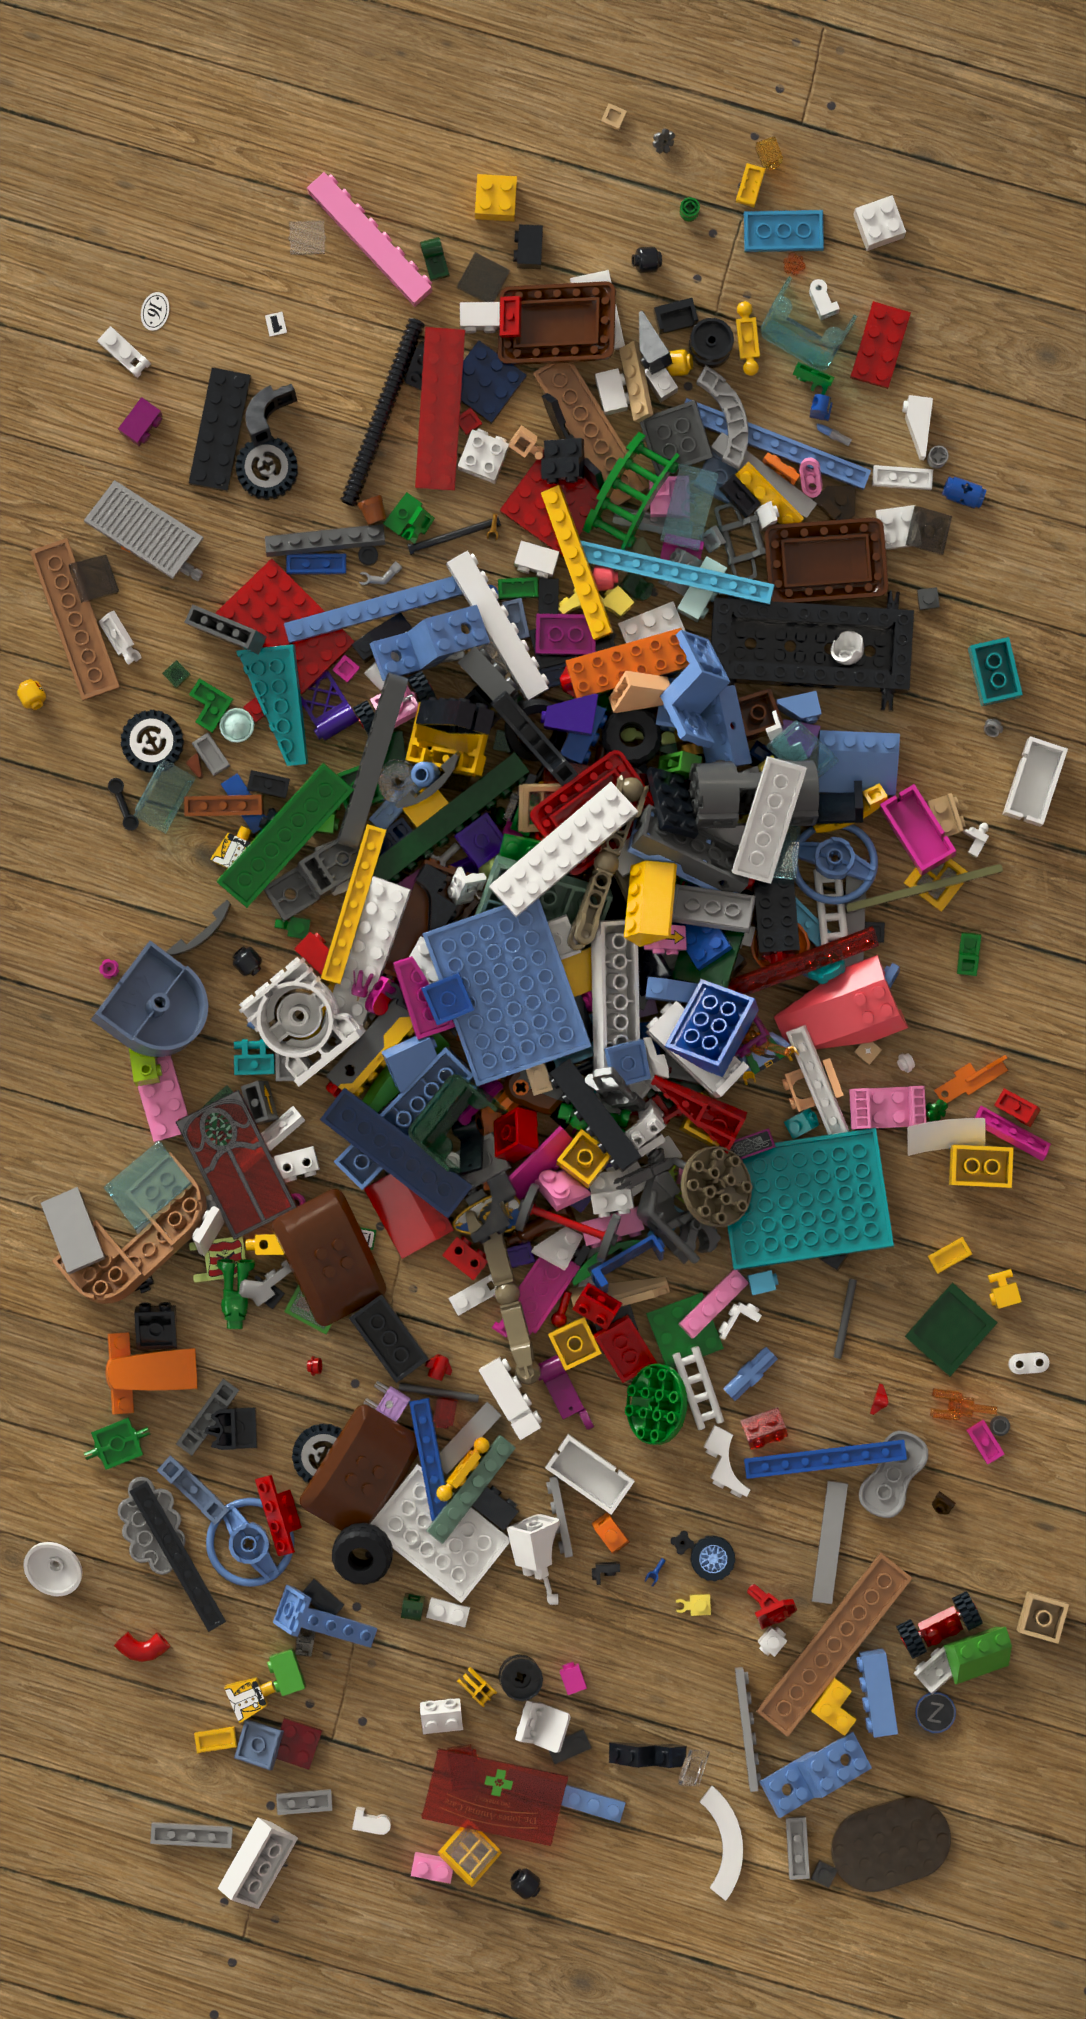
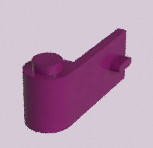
(560, 1387)

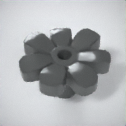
(663, 141)

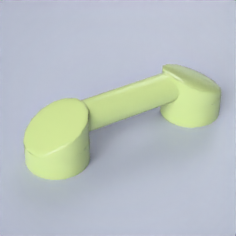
(630, 734)

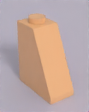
(638, 691)

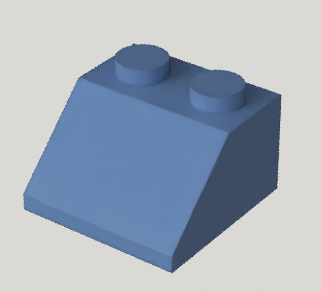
(801, 707)

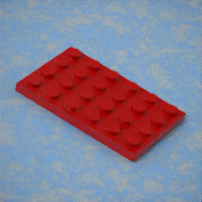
(275, 599)

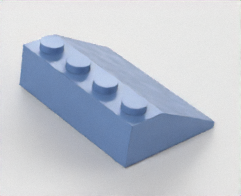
(861, 757)

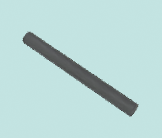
(845, 1318)
(438, 1392)

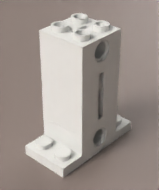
(660, 1031)

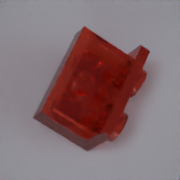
(764, 1428)

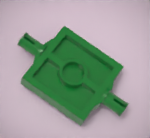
(117, 1443)

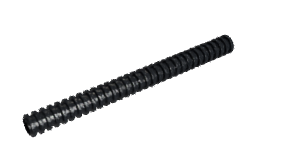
(382, 411)

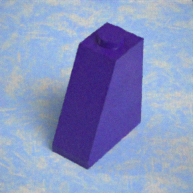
(572, 716)

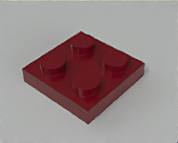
(298, 1743)

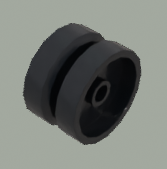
(712, 331)

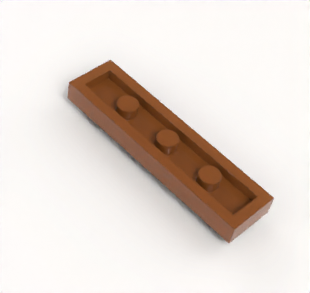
(223, 805)

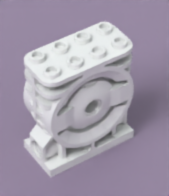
(261, 1011)

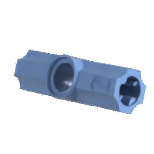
(750, 1373)

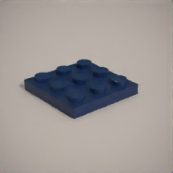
(488, 382)

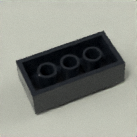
(389, 1338)

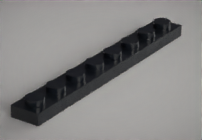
(177, 1556)

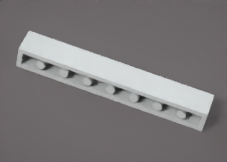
(498, 627)

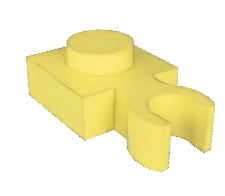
(698, 1605)

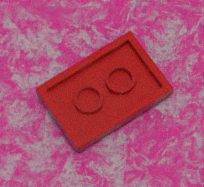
(624, 1348)

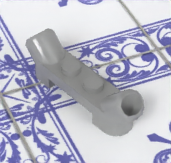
(262, 1291)

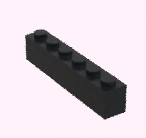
(595, 1115)

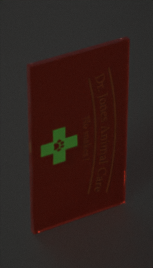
(494, 1797)

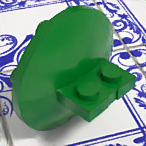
(656, 1404)

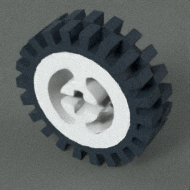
(135, 751)

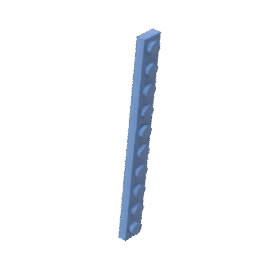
(789, 449)
(372, 609)

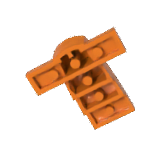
(145, 1371)

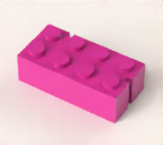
(918, 830)

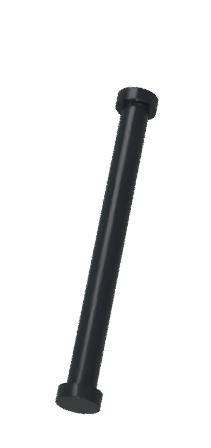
(451, 535)

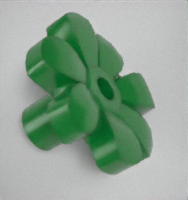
(936, 1110)

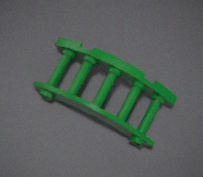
(614, 482)

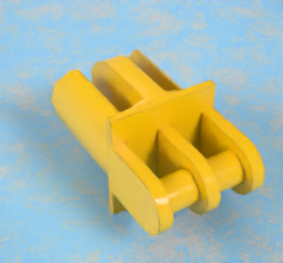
(478, 1688)

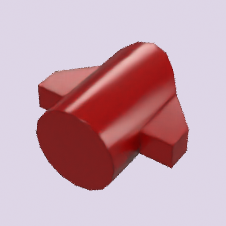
(438, 1367)

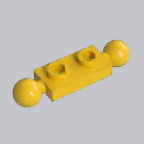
(747, 338)
(467, 1464)

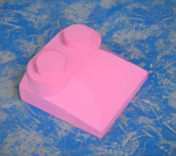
(561, 1188)

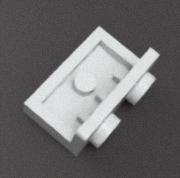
(935, 1671)
(441, 1716)

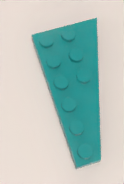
(278, 692)

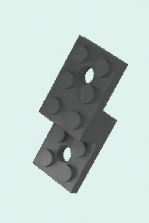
(311, 879)

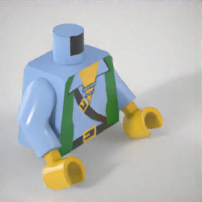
(758, 1062)

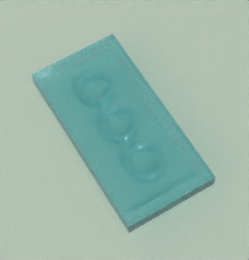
(689, 507)

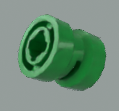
(690, 213)

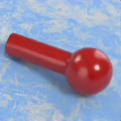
(559, 1318)

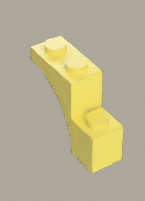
(615, 601)

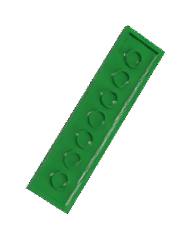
(285, 835)

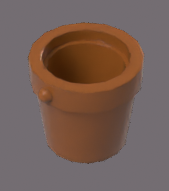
(373, 509)

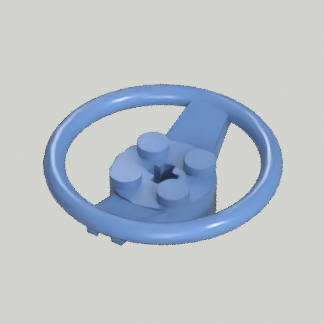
(848, 863)
(257, 1556)

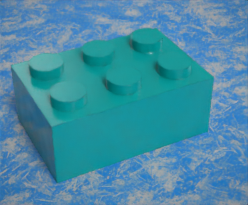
(995, 671)

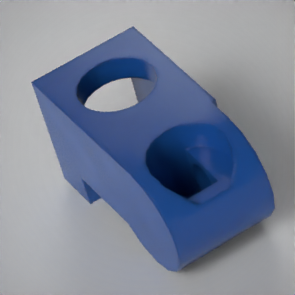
(821, 407)

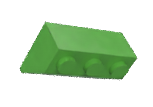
(979, 1654)

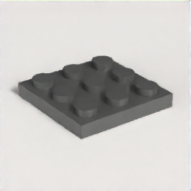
(679, 432)

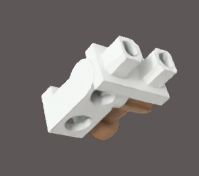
(646, 1125)

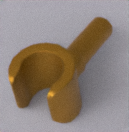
(493, 526)

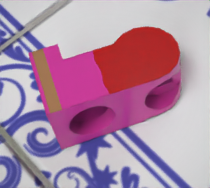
(377, 1001)

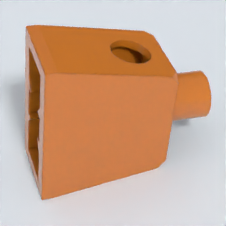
(610, 1533)

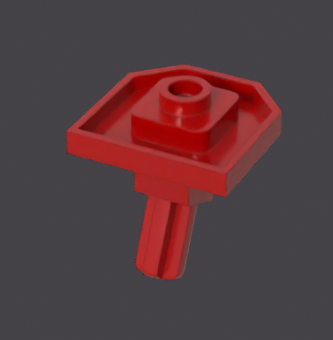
(771, 1610)

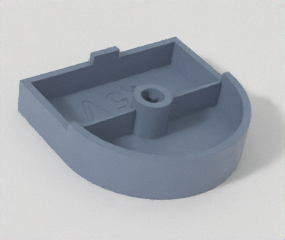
(131, 1010)

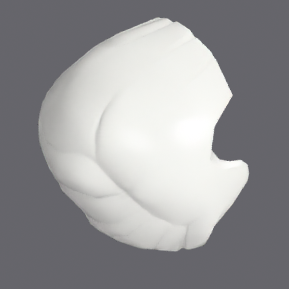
(848, 648)

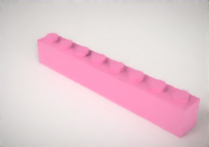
(370, 239)

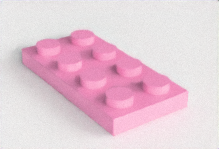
(164, 1102)

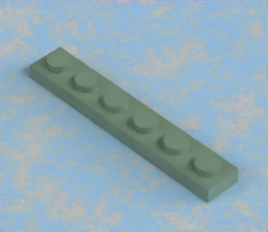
(471, 1489)

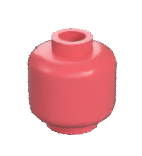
(604, 577)

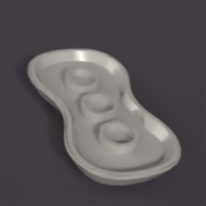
(887, 1486)

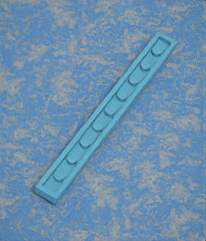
(678, 573)

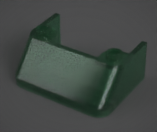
(443, 1111)

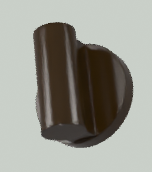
(942, 1504)

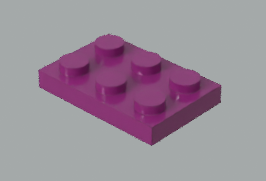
(563, 635)

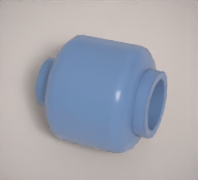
(425, 774)

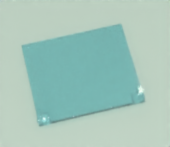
(147, 1185)

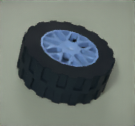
(712, 1558)

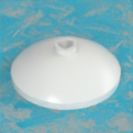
(47, 1574)

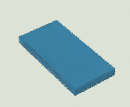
(783, 231)

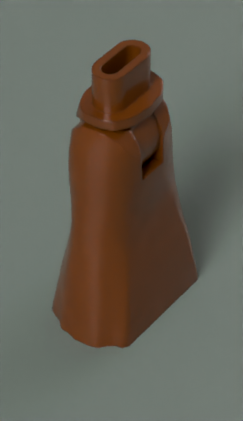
(539, 1227)

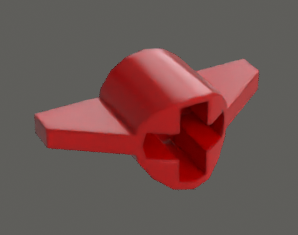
(880, 1400)

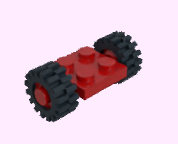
(940, 1625)

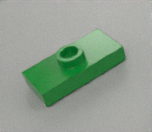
(402, 513)
(518, 588)

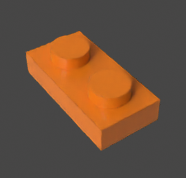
(787, 472)

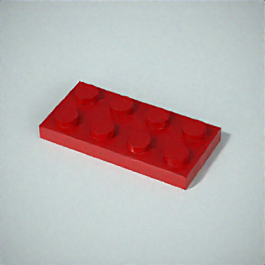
(880, 345)

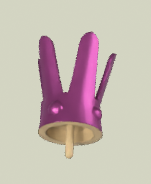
(357, 988)

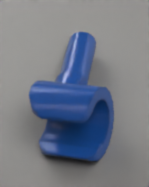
(654, 1574)

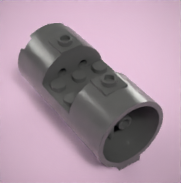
(723, 794)

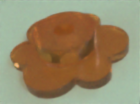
(794, 269)

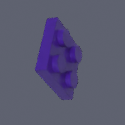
(480, 840)

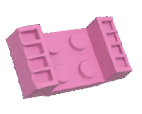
(887, 1107)

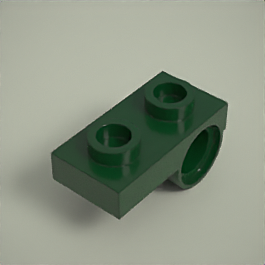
(434, 259)

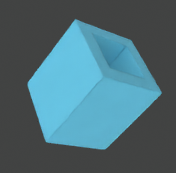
(762, 1282)

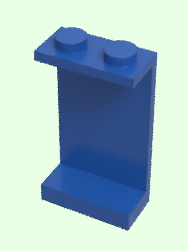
(600, 1271)

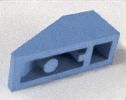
(669, 990)

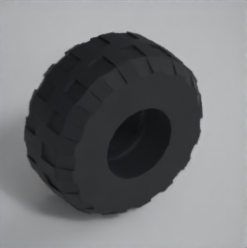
(638, 719)
(360, 1570)

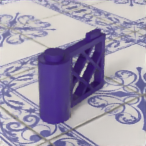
(334, 720)

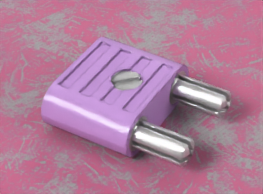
(392, 1403)

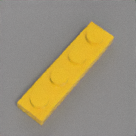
(766, 492)

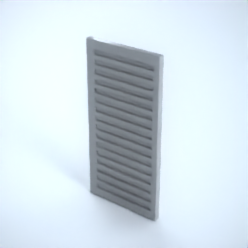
(143, 529)

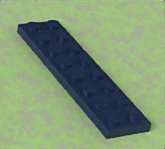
(395, 1152)

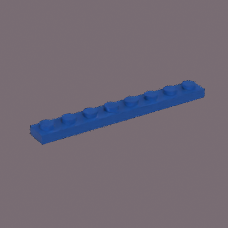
(825, 1459)

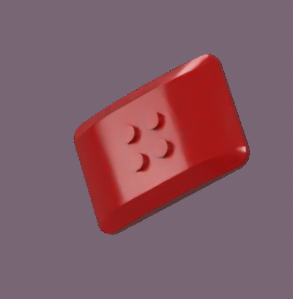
(573, 795)

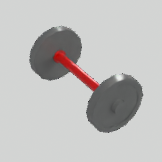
(528, 1207)

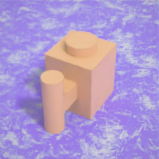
(524, 442)

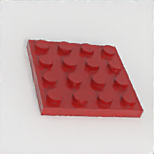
(529, 511)

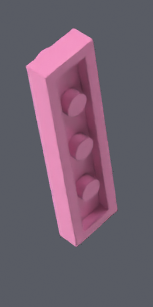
(713, 1303)

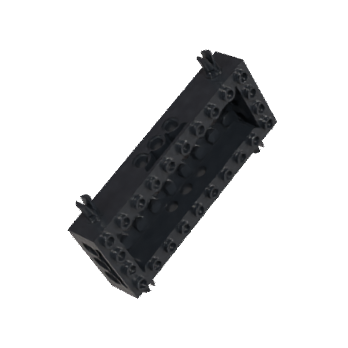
(811, 629)

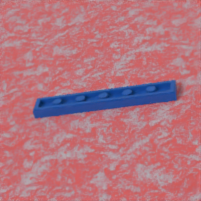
(428, 1453)

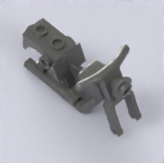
(658, 1209)

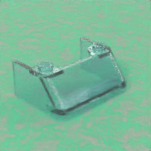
(797, 339)

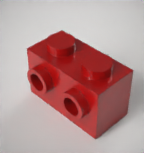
(463, 1260)
(596, 1307)

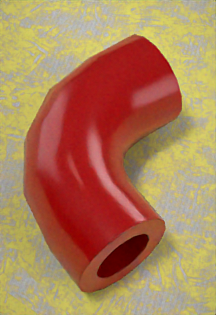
(142, 1651)

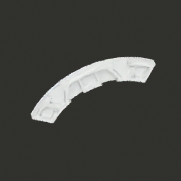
(731, 1842)

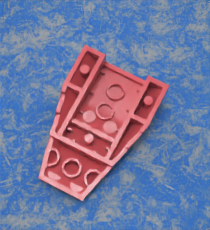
(846, 1009)

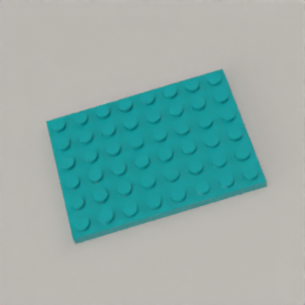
(813, 1201)

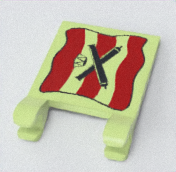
(220, 1249)

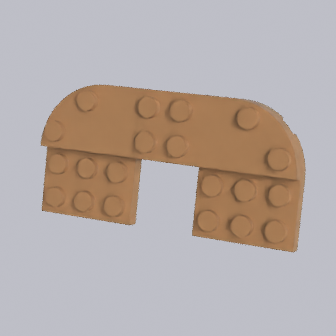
(132, 1265)

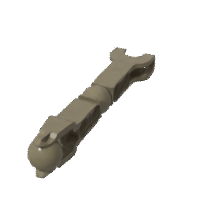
(605, 864)
(507, 1295)

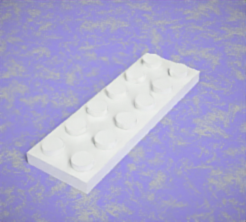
(769, 820)

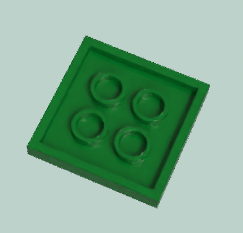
(673, 1338)

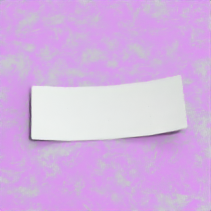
(944, 1133)

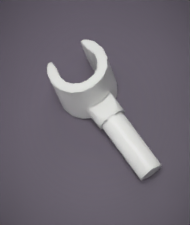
(551, 1598)

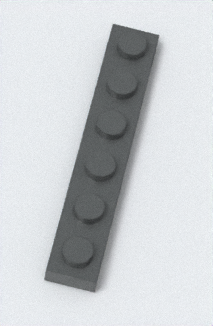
(325, 540)

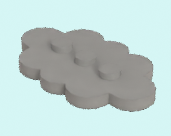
(143, 1544)

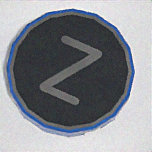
(935, 1712)

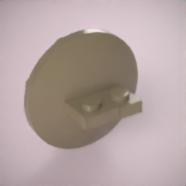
(716, 1186)

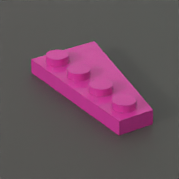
(411, 981)

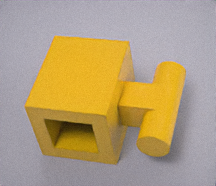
(1006, 1293)

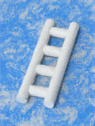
(823, 918)
(701, 1376)

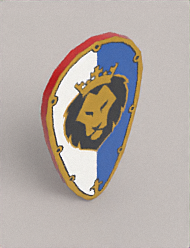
(483, 1210)

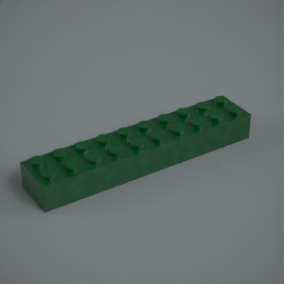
(451, 819)

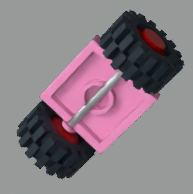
(409, 706)

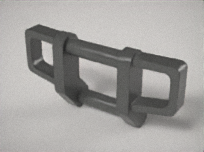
(741, 523)
(624, 1100)

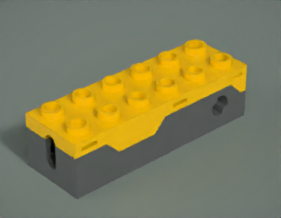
(366, 1052)

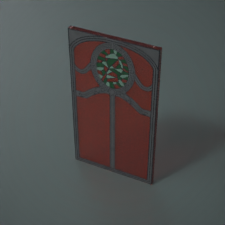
(236, 1164)

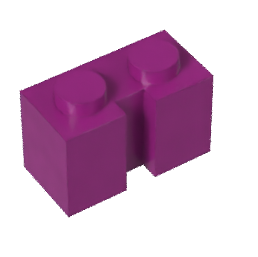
(140, 422)

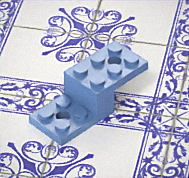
(815, 1774)

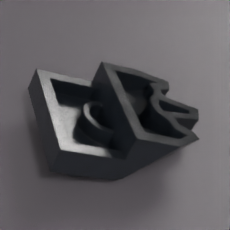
(234, 1428)

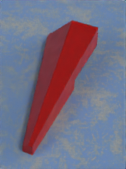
(715, 1117)

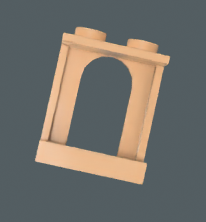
(802, 1104)

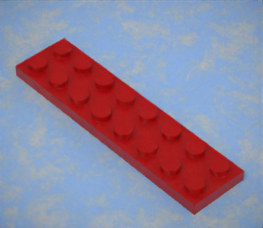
(440, 408)

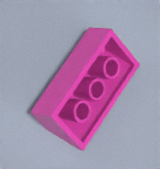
(540, 1160)

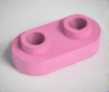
(810, 476)

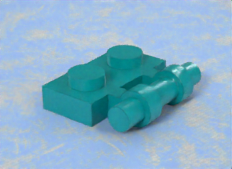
(253, 1064)

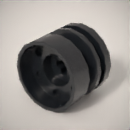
(531, 1682)

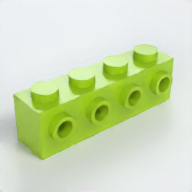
(144, 1069)

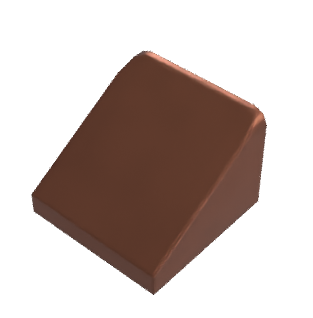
(195, 765)

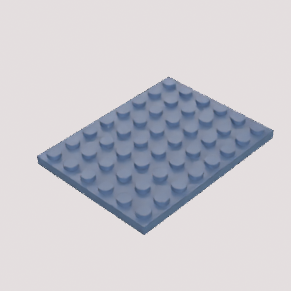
(517, 990)

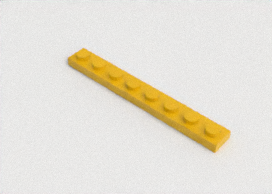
(577, 562)
(353, 904)

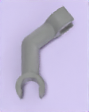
(393, 570)

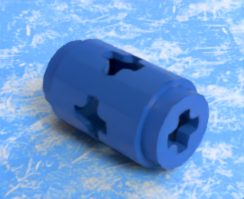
(973, 494)

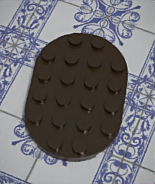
(890, 1844)

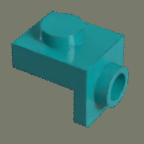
(801, 1123)

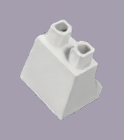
(533, 1544)

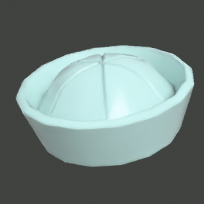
(236, 725)

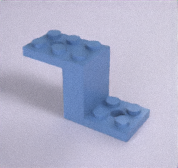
(430, 642)
(694, 689)

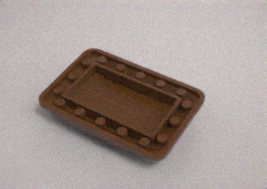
(562, 323)
(826, 560)
(329, 1257)
(360, 1469)

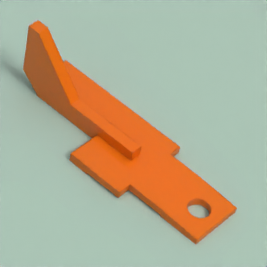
(969, 1080)

